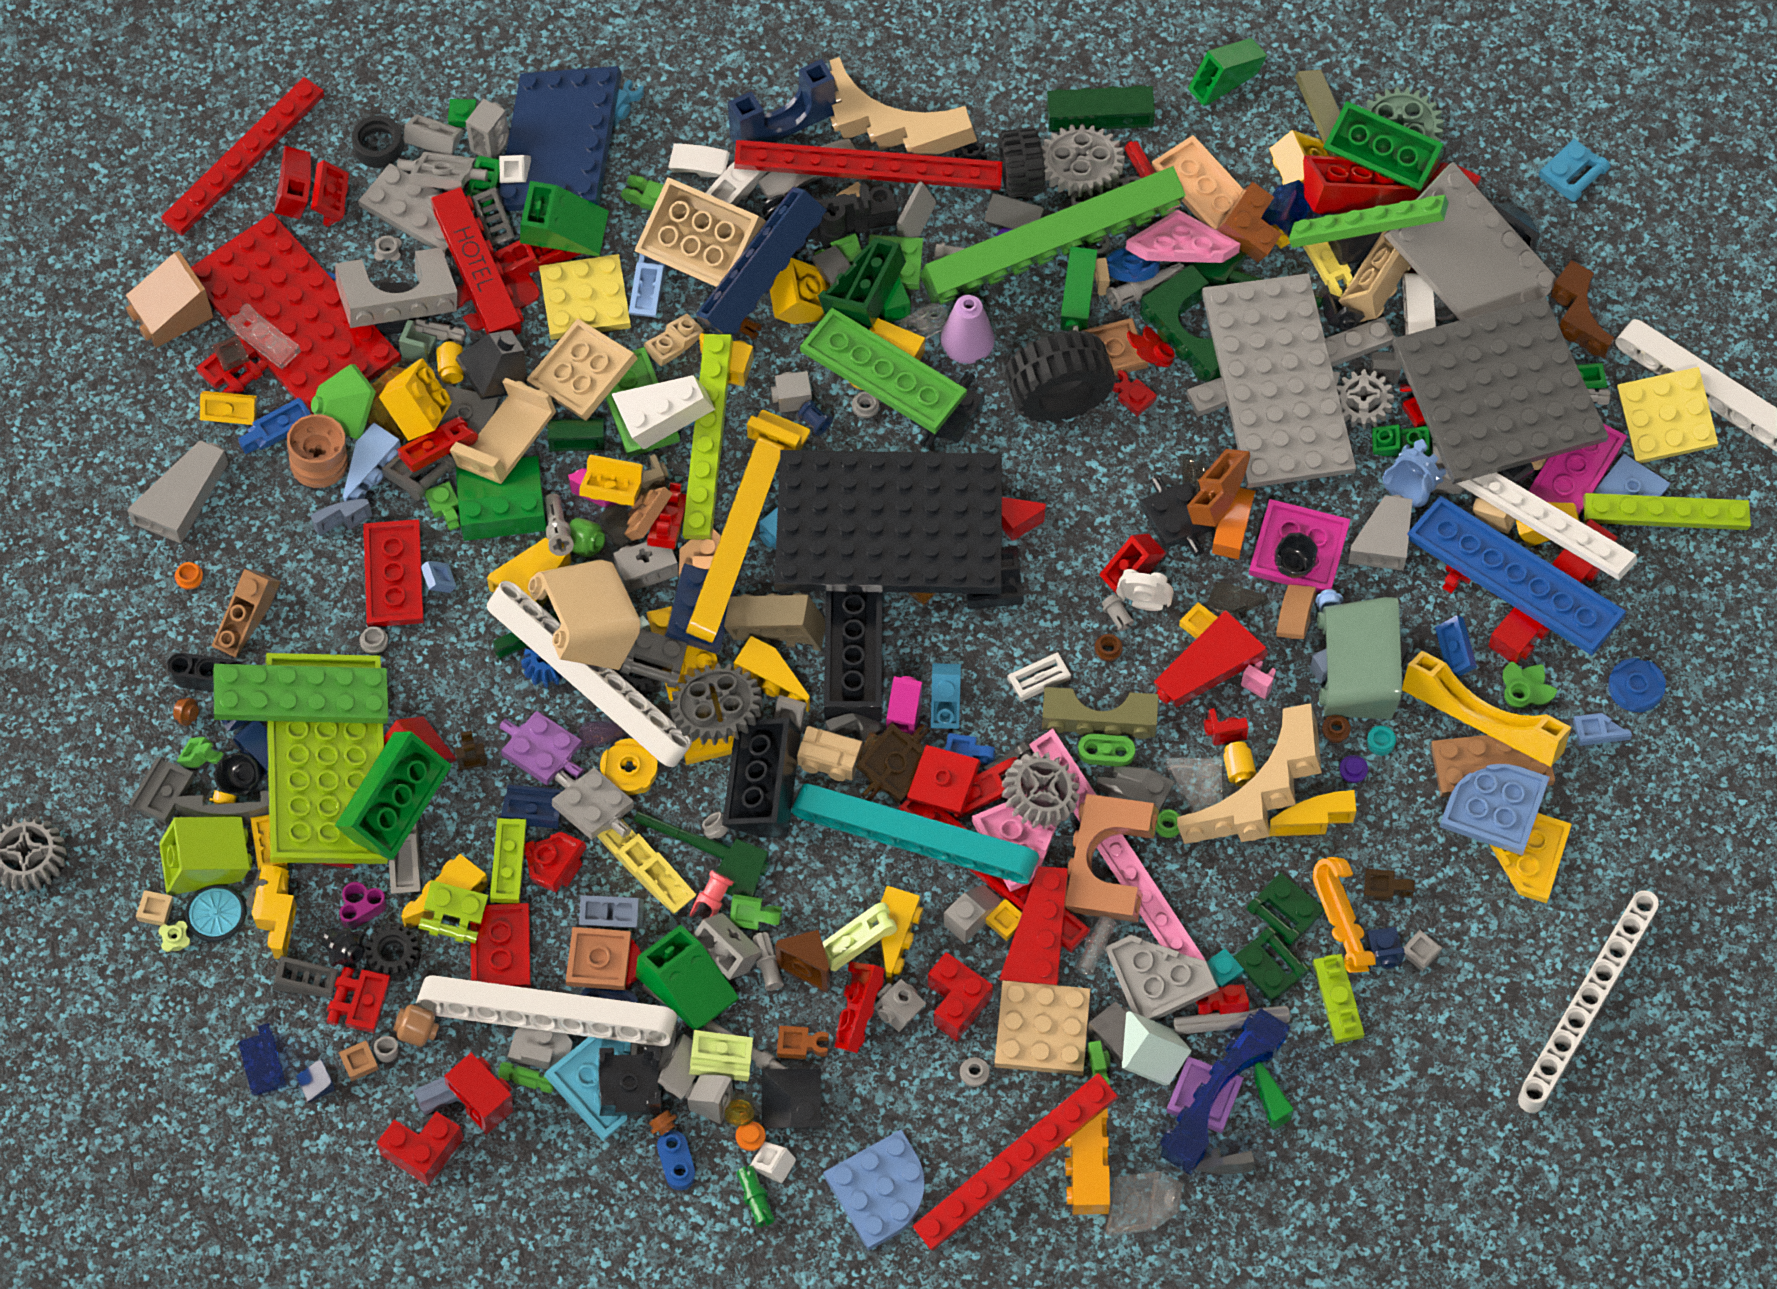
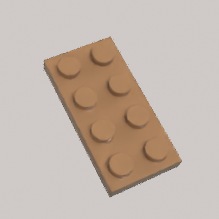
(1460, 756)

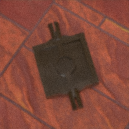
(892, 762)

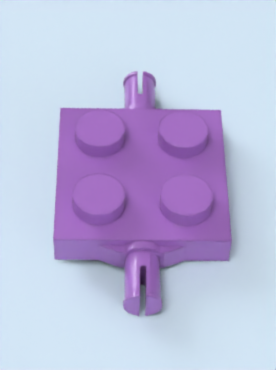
(541, 748)

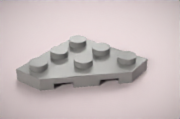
(1158, 978)

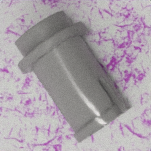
(944, 250)
(1117, 612)

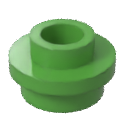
(1167, 816)

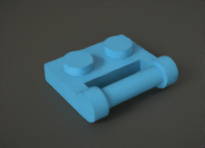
(1568, 164)

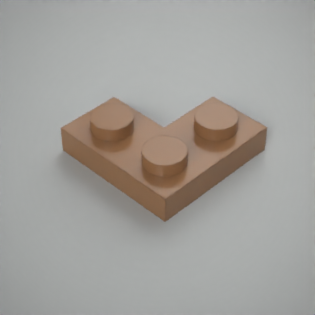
(646, 511)

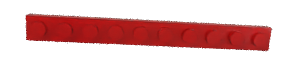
(868, 165)

